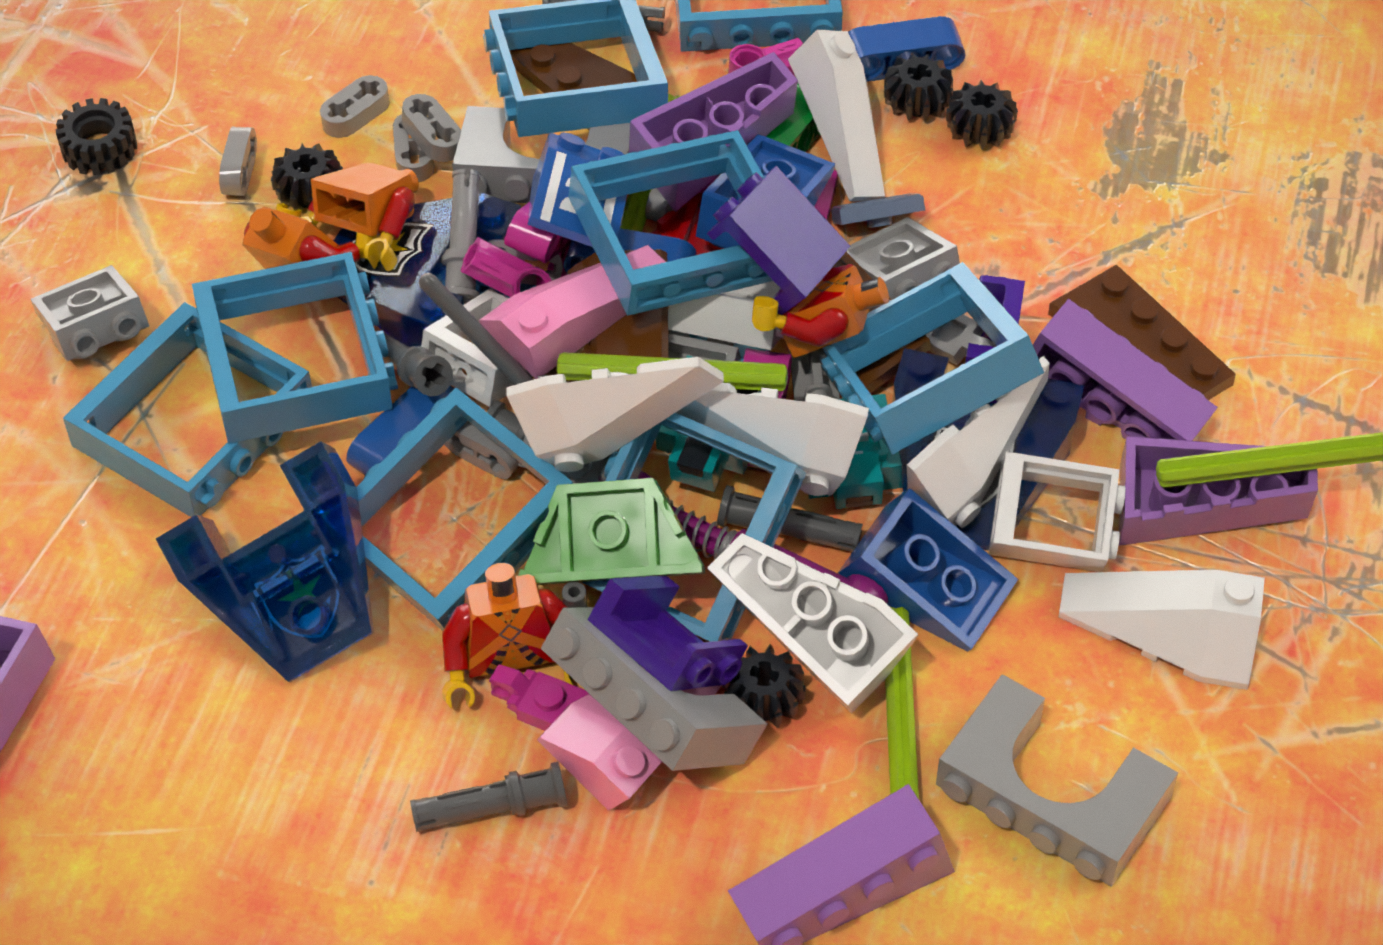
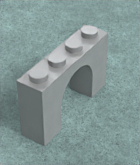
(504, 173)
(674, 725)
(1090, 834)

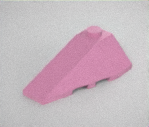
(560, 314)
(602, 750)

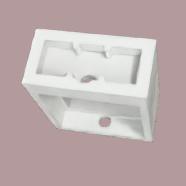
(726, 317)
(446, 340)
(1062, 473)

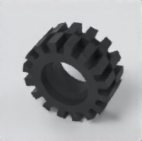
(94, 120)

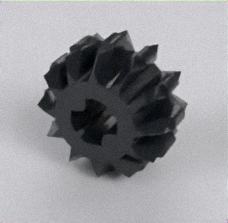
(918, 87)
(981, 114)
(295, 170)
(769, 684)

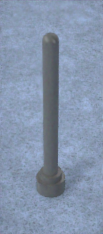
(473, 329)

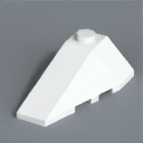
(841, 107)
(597, 416)
(962, 464)
(1183, 616)
(829, 627)

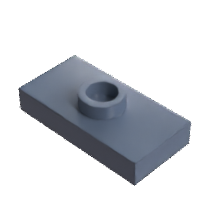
(878, 211)

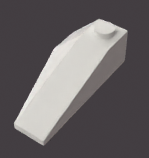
(810, 434)

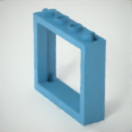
(567, 24)
(753, 26)
(655, 168)
(283, 288)
(140, 374)
(954, 393)
(413, 450)
(764, 526)

